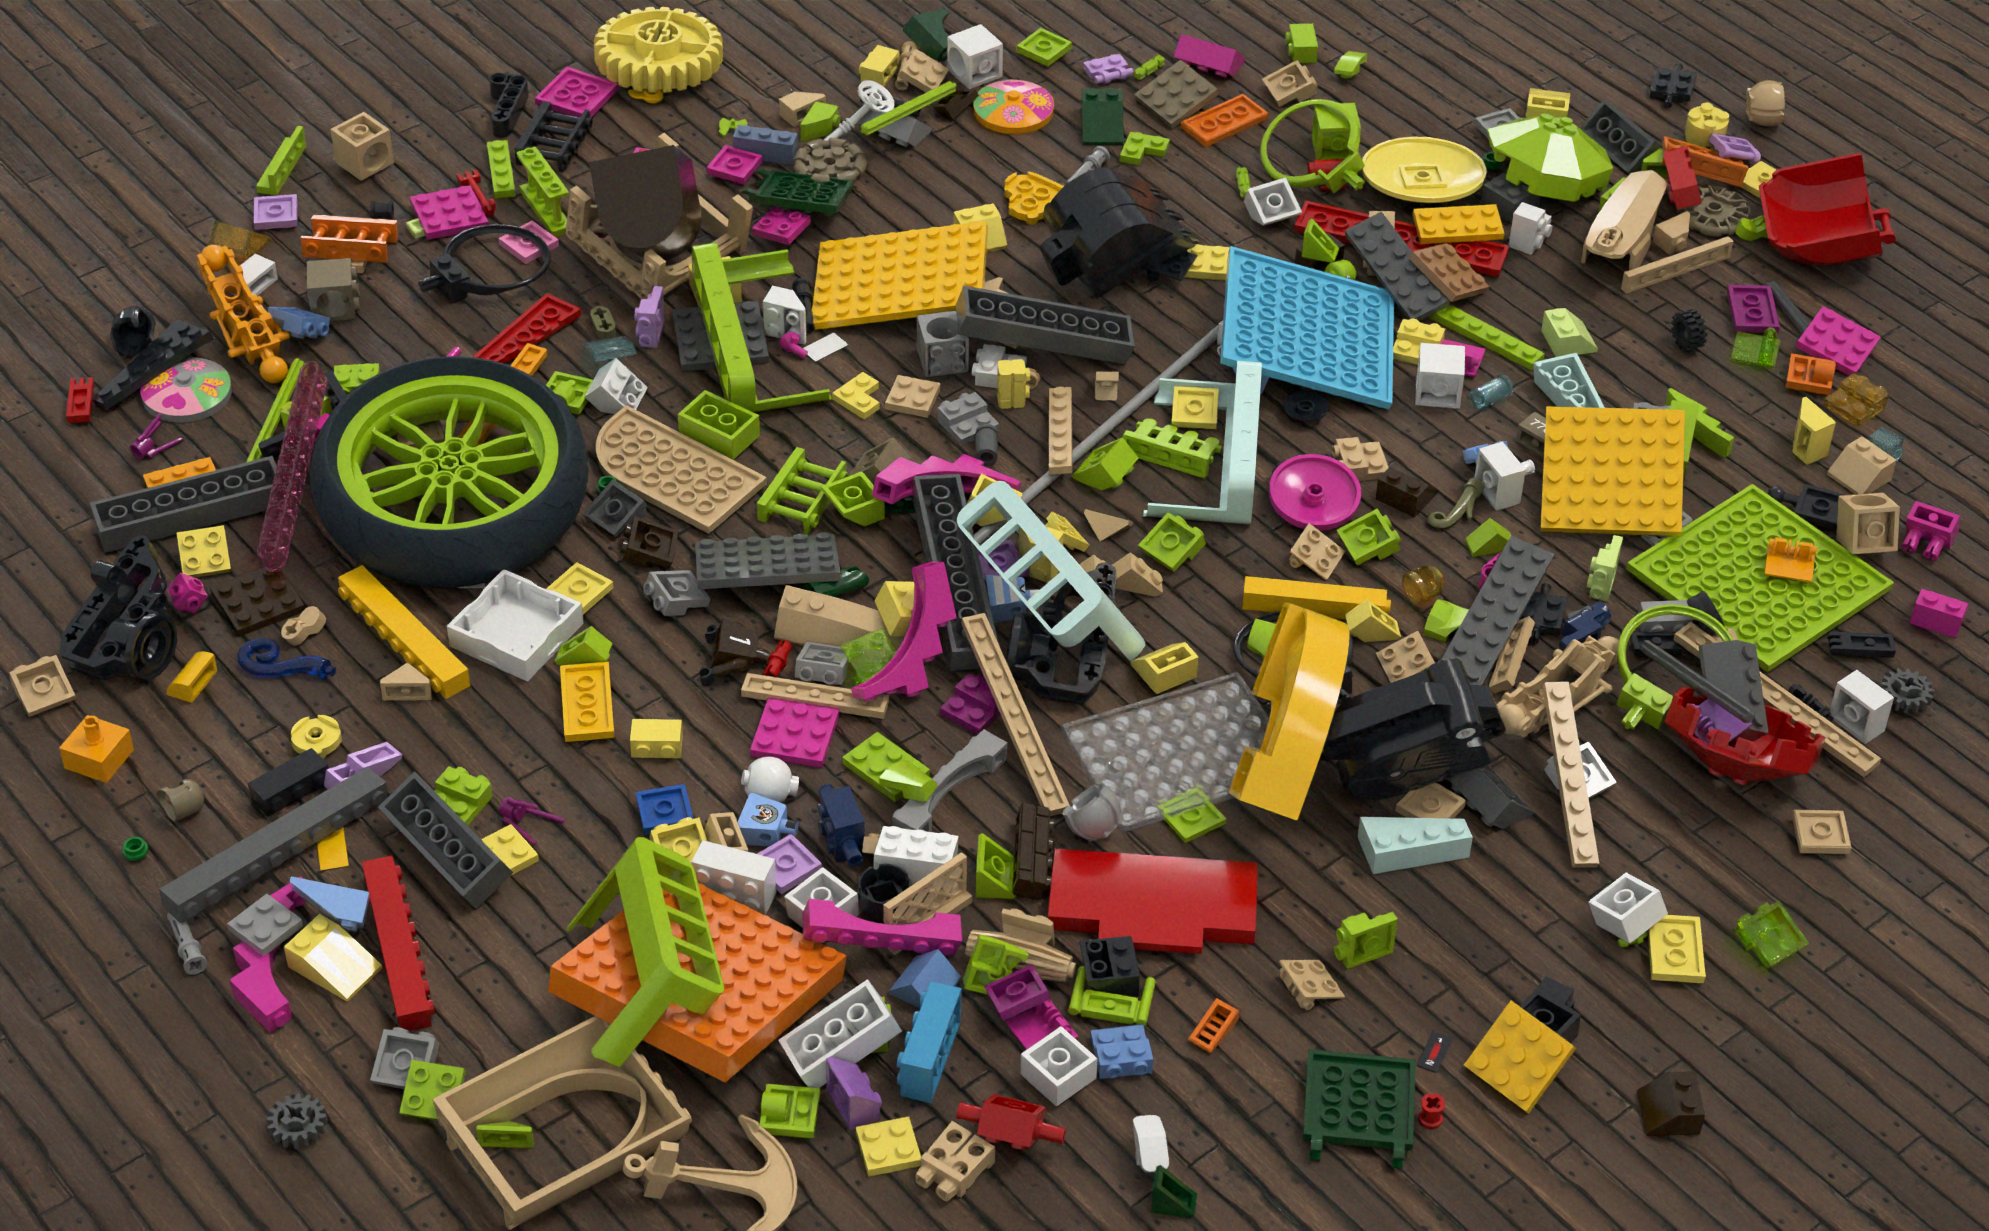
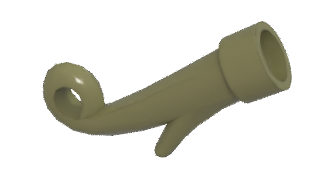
(1472, 490)

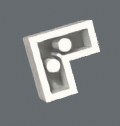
(1529, 228)

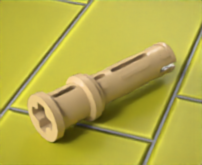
(902, 84)

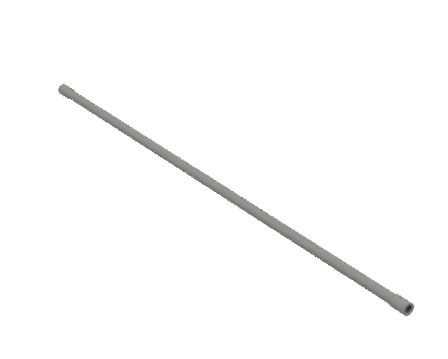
(1109, 425)

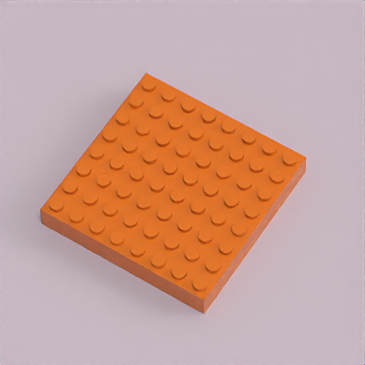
(765, 970)

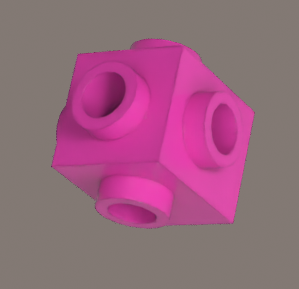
(187, 593)

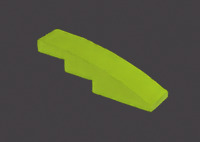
(1706, 428)

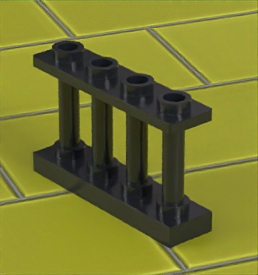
(540, 125)

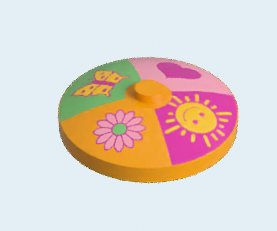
(1013, 107)

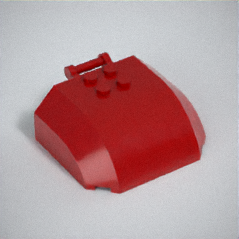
(1824, 213)

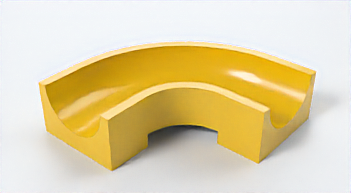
(1303, 683)

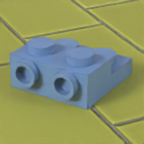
(300, 321)
(1122, 1051)

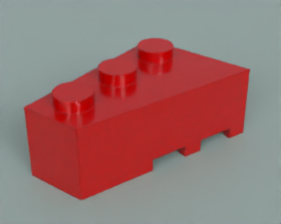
(1682, 182)

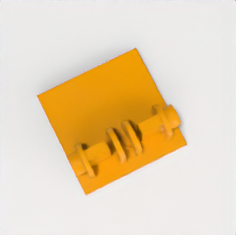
(1789, 560)

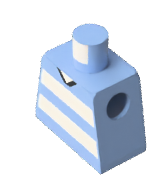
(1004, 600)

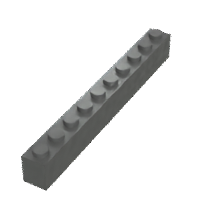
(273, 845)

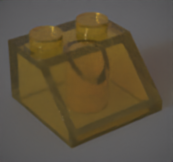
(241, 241)

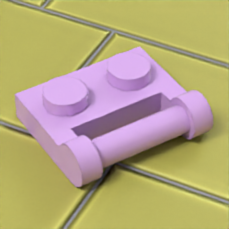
(1735, 148)

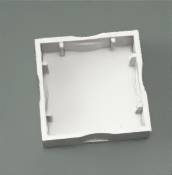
(515, 625)

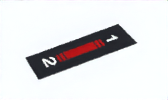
(1434, 1051)

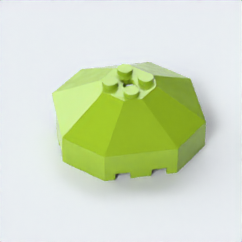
(1551, 157)

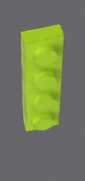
(501, 169)

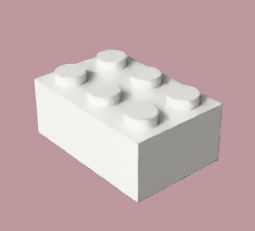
(915, 850)
(737, 874)

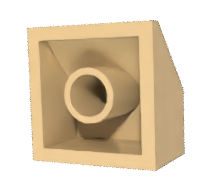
(1862, 467)

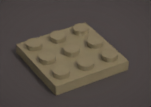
(1176, 94)

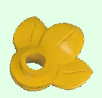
(649, 97)

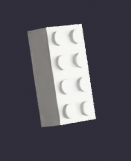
(842, 1030)

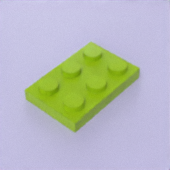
(874, 757)

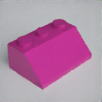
(1208, 56)

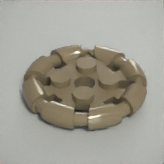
(815, 156)
(1729, 211)

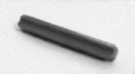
(1788, 307)

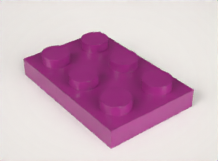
(1752, 308)

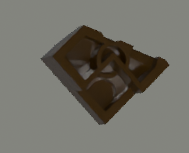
(956, 102)

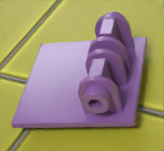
(1716, 717)

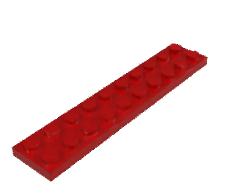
(1483, 256)

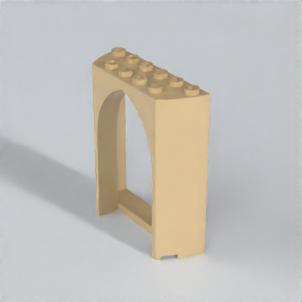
(539, 1075)

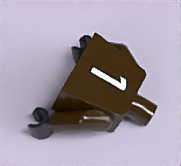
(733, 650)

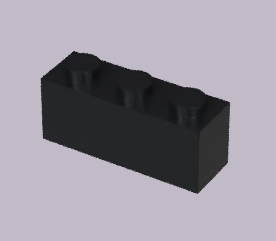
(288, 782)

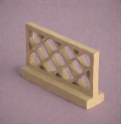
(946, 900)

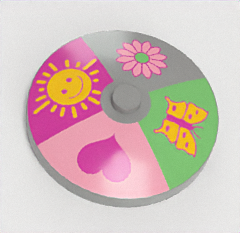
(188, 391)

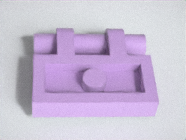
(1108, 69)

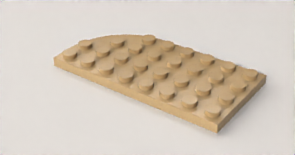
(674, 470)

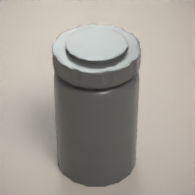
(986, 444)

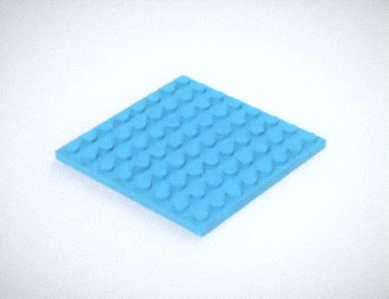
(1309, 327)

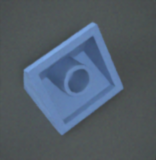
(920, 972)

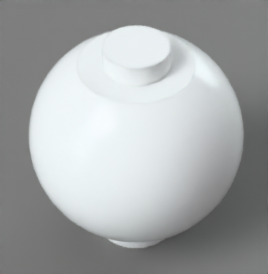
(770, 779)

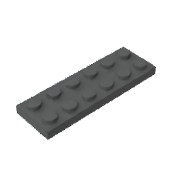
(1389, 261)

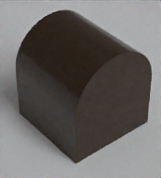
(648, 200)

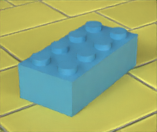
(929, 1042)

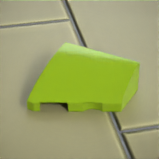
(991, 961)

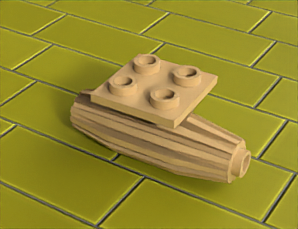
(1036, 938)

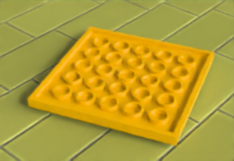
(1613, 471)

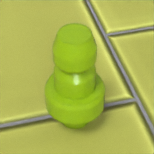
(1639, 940)

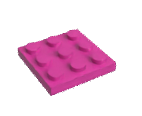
(576, 91)
(448, 211)
(1838, 340)
(795, 732)

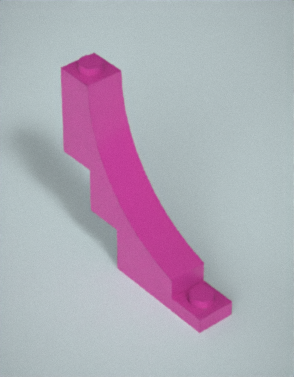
(255, 984)

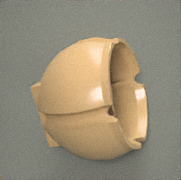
(1765, 103)

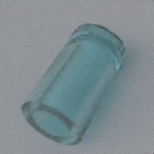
(1491, 391)

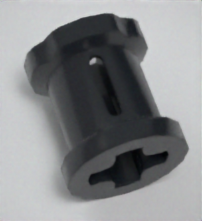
(382, 210)

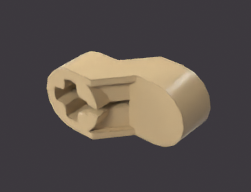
(298, 629)

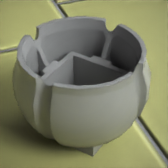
(1094, 813)

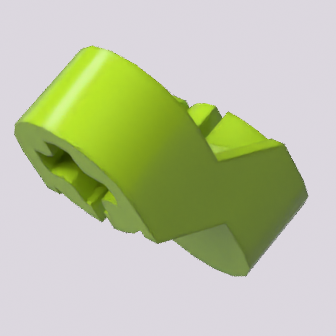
(1752, 229)

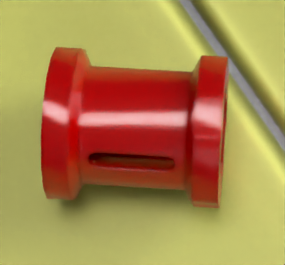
(1433, 1112)

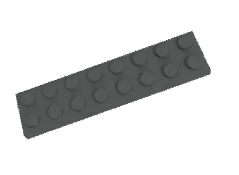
(1498, 608)

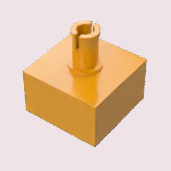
(96, 748)

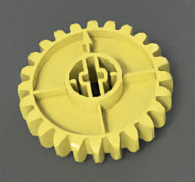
(658, 49)

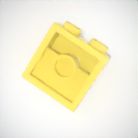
(1411, 335)
(680, 837)

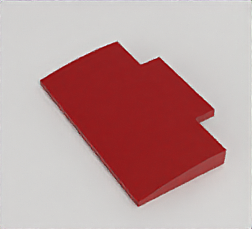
(1154, 899)

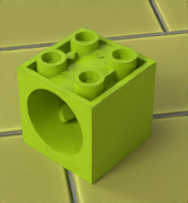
(1331, 131)

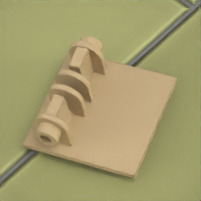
(1316, 552)
(1405, 657)
(1308, 981)

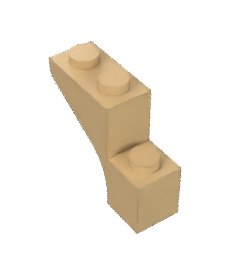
(1131, 575)

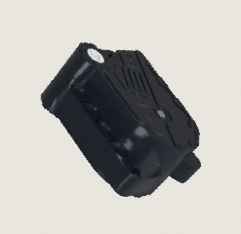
(1413, 732)

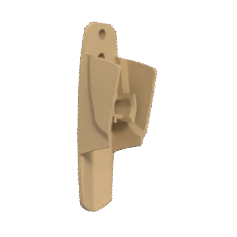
(1627, 219)

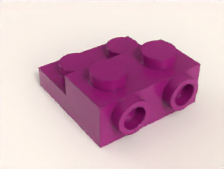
(971, 705)
(1017, 992)

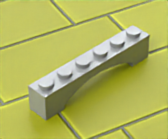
(981, 755)

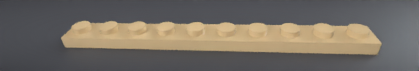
(1014, 713)
(1836, 740)

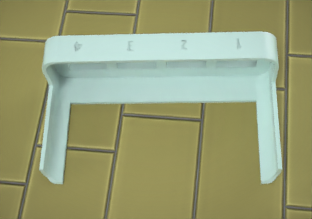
(1240, 446)
(1092, 612)

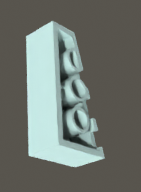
(1566, 382)
(1412, 842)

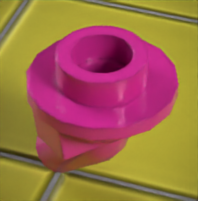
(789, 343)

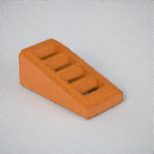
(1226, 1011)

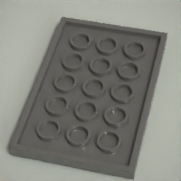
(767, 561)

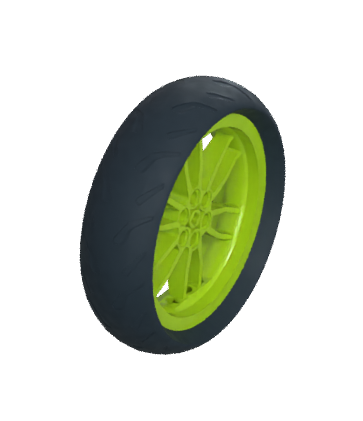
(449, 552)

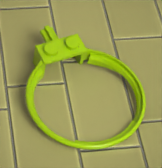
(1344, 173)
(1638, 695)

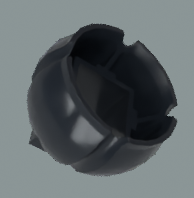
(880, 886)

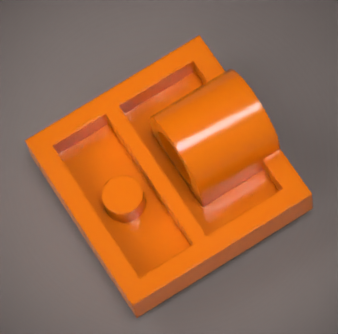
(1810, 374)

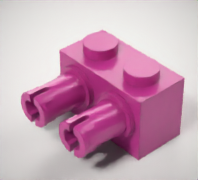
(1931, 525)

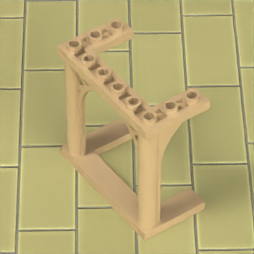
(641, 278)

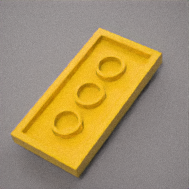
(1458, 224)
(587, 701)

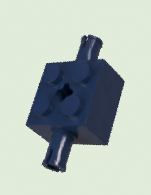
(841, 824)

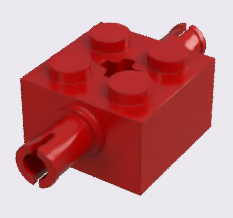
(1011, 1121)

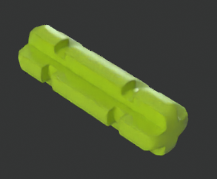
(1148, 67)
(1243, 181)

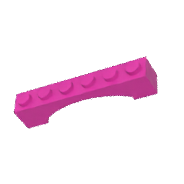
(830, 924)

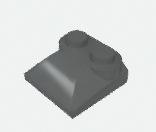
(615, 508)

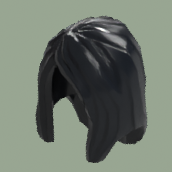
(132, 331)

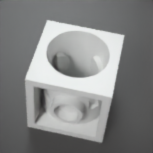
(974, 56)
(1440, 375)

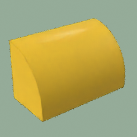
(193, 677)

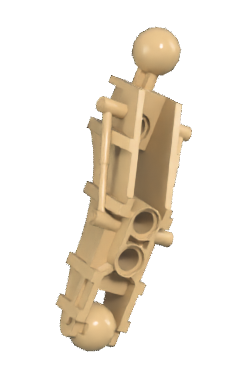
(1525, 707)

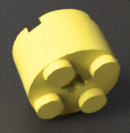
(1703, 122)

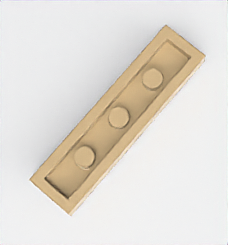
(1511, 656)

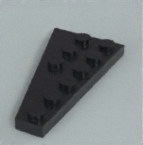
(164, 352)

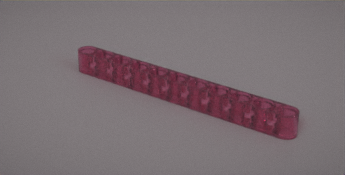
(292, 467)

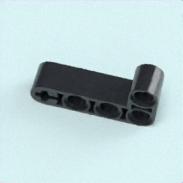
(512, 96)

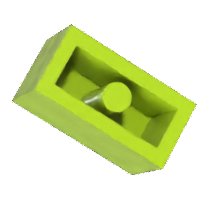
(1302, 43)

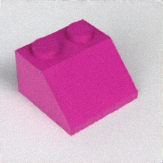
(1939, 613)

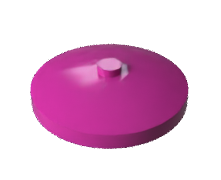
(1315, 492)

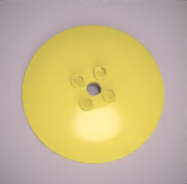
(1424, 169)

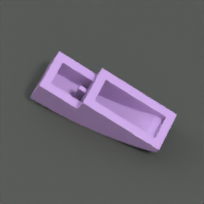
(377, 758)

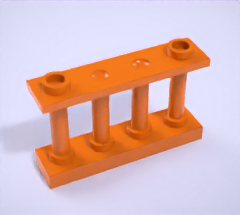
(349, 238)

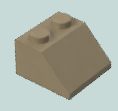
(879, 458)

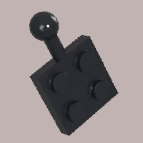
(1814, 505)

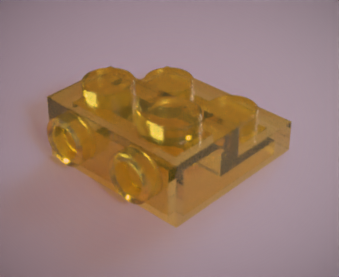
(1857, 399)

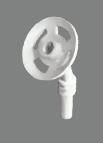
(870, 103)

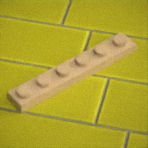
(1677, 264)
(1060, 430)
(766, 687)

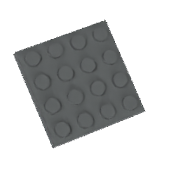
(693, 340)

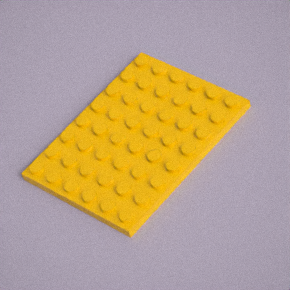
(897, 274)

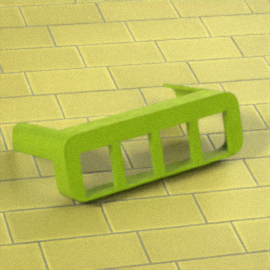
(727, 343)
(640, 880)

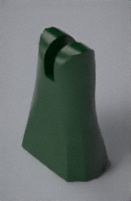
(851, 580)

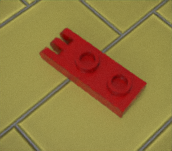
(80, 400)

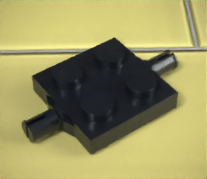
(1673, 85)
(1546, 612)

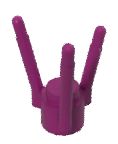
(144, 444)
(515, 810)

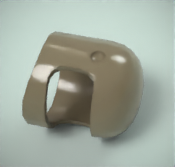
(185, 799)

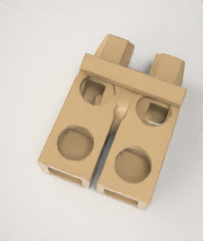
(954, 1162)

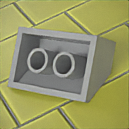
(905, 130)

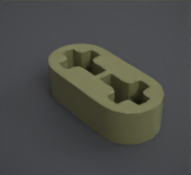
(606, 322)

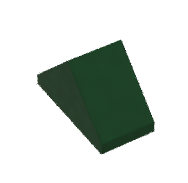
(1171, 1195)

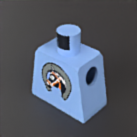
(765, 821)

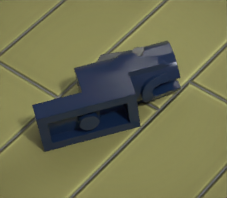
(1585, 623)

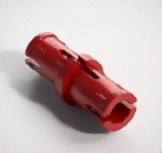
(778, 659)

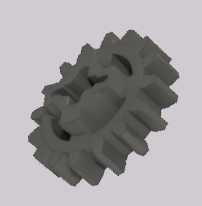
(1908, 690)
(297, 1121)

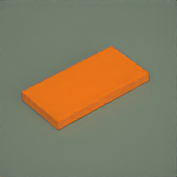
(1224, 120)

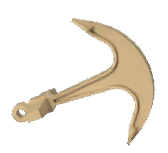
(771, 1186)

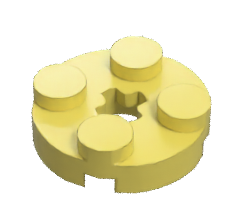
(324, 726)

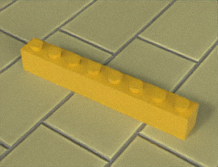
(403, 631)

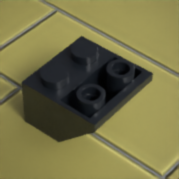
(1111, 965)

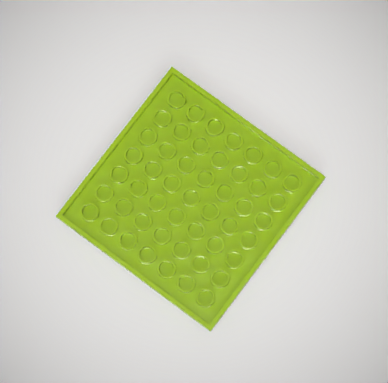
(1727, 559)

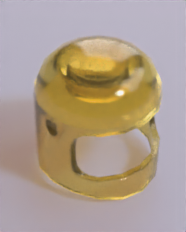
(1423, 584)

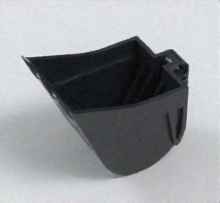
(1109, 230)

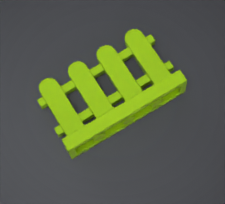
(1164, 453)

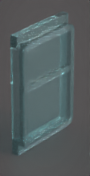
(609, 348)

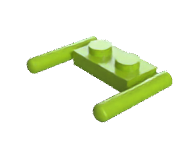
(1108, 1005)

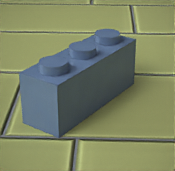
(771, 144)

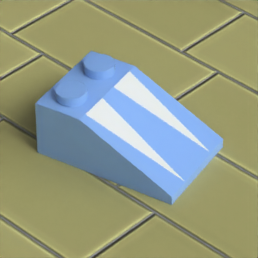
(340, 904)

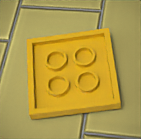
(1519, 1056)

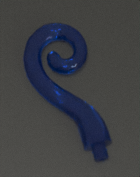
(306, 664)

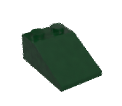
(1102, 116)

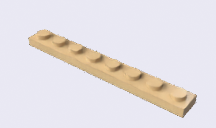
(1570, 775)

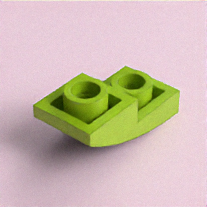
(1350, 64)

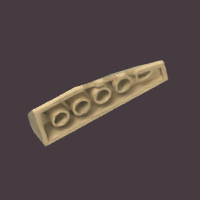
(825, 619)

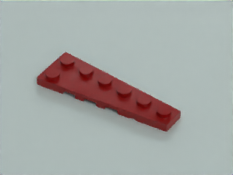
(531, 327)

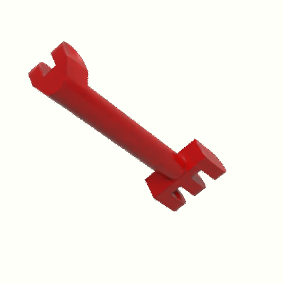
(488, 207)

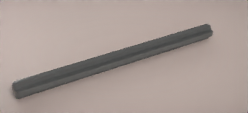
(1697, 681)

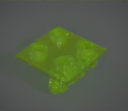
(1756, 348)
(869, 654)

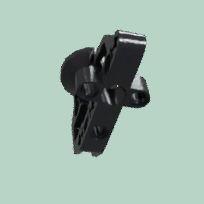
(142, 637)
(1035, 649)

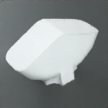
(1150, 1143)

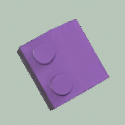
(852, 1093)

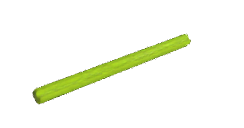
(908, 108)
(274, 415)

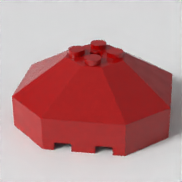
(1779, 754)

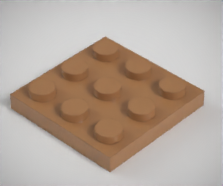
(1449, 272)

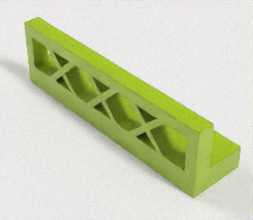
(282, 163)

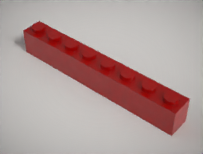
(397, 945)

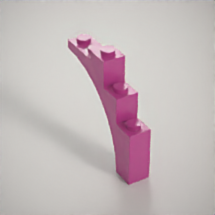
(897, 479)
(931, 609)

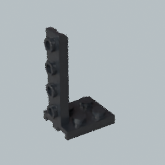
(273, 445)

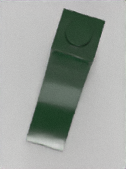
(928, 33)

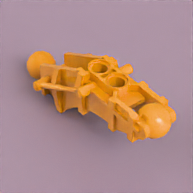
(243, 341)

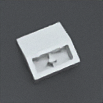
(783, 314)
(615, 388)

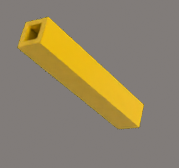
(1326, 599)

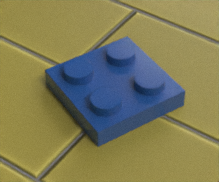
(663, 806)

